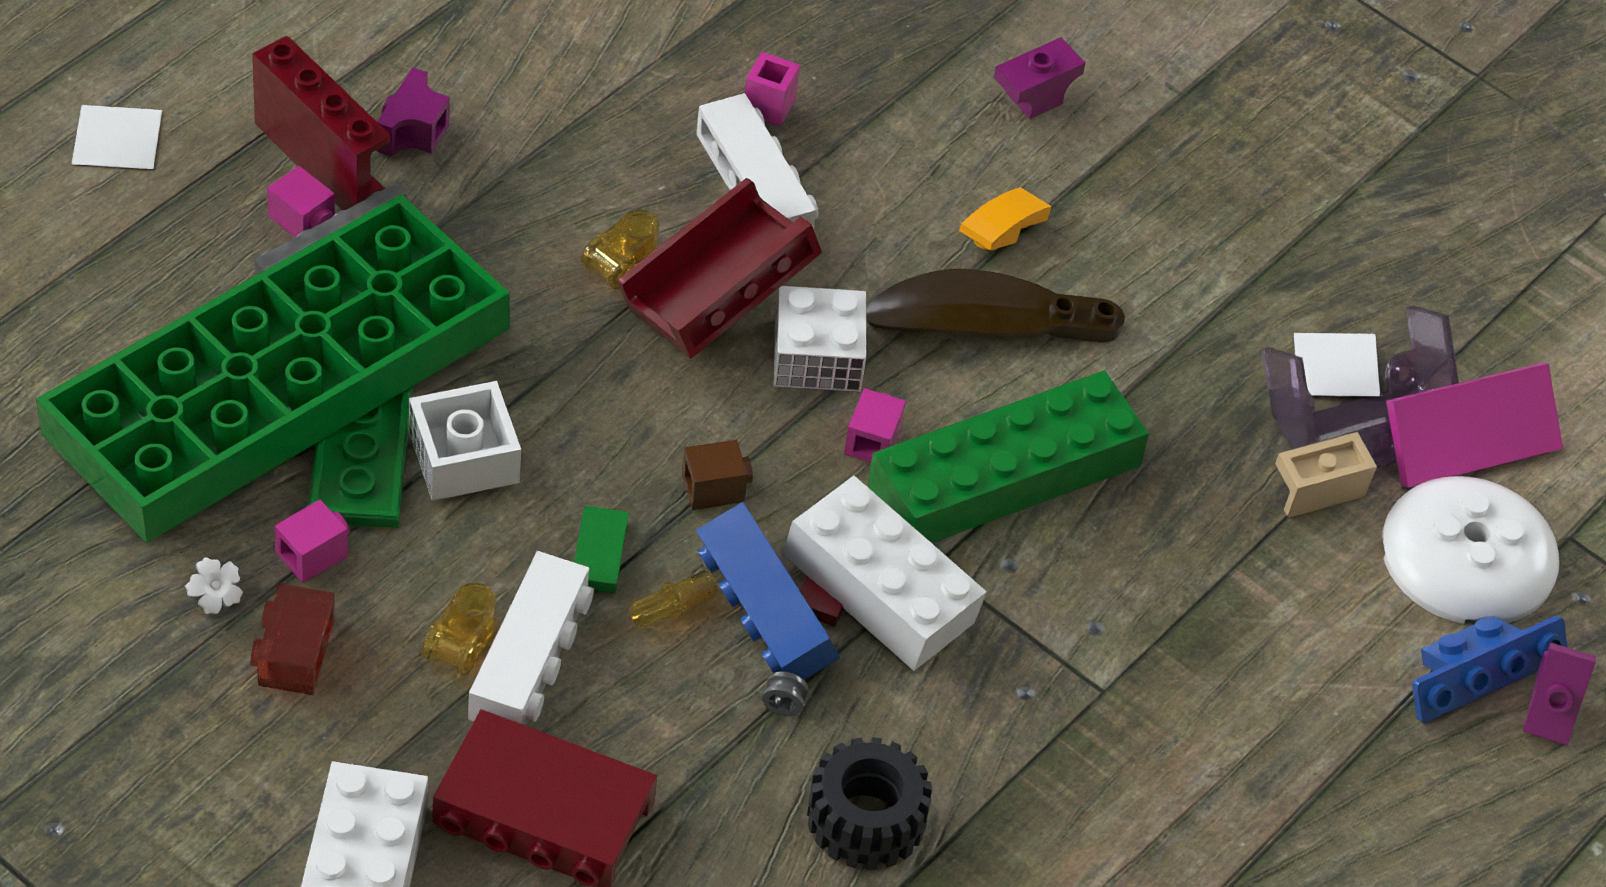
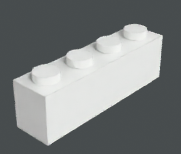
(743, 149)
(531, 640)

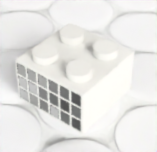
(820, 338)
(464, 440)

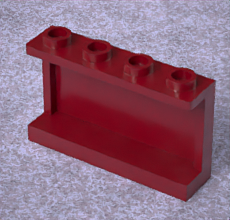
(316, 121)
(718, 268)
(542, 799)

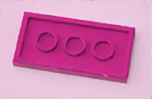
(1474, 424)

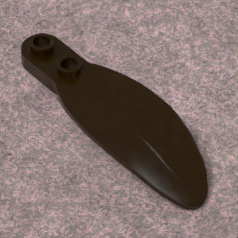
(991, 306)

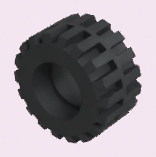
(875, 772)

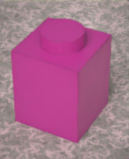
(772, 87)
(299, 201)
(874, 424)
(312, 540)

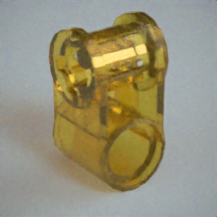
(622, 245)
(459, 634)

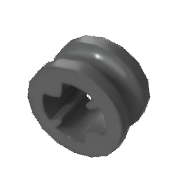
(785, 693)

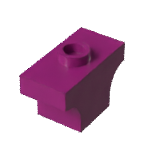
(1040, 76)
(414, 115)
(1558, 693)

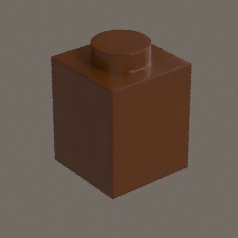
(715, 474)

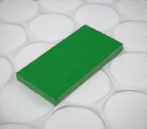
(364, 466)

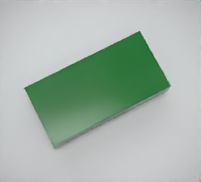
(602, 546)

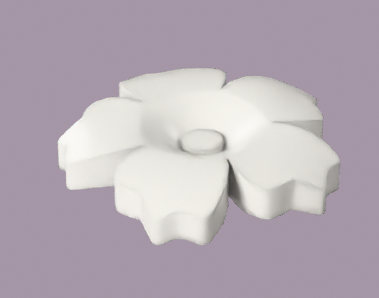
(214, 585)

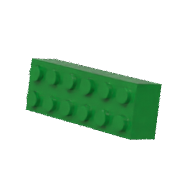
(1010, 457)

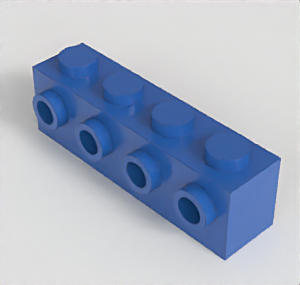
(766, 593)

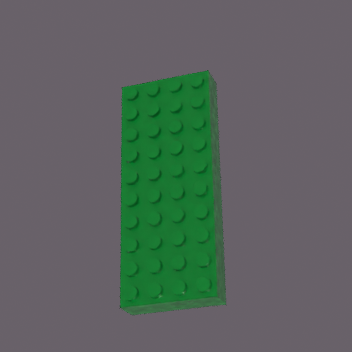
(272, 366)

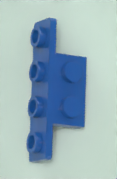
(1480, 662)

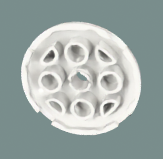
(1470, 550)

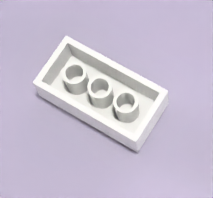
(884, 572)
(367, 828)

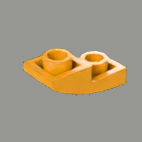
(1002, 218)

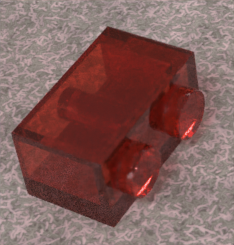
(294, 639)

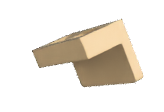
(1326, 473)

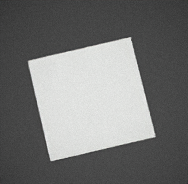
(117, 137)
(1339, 363)

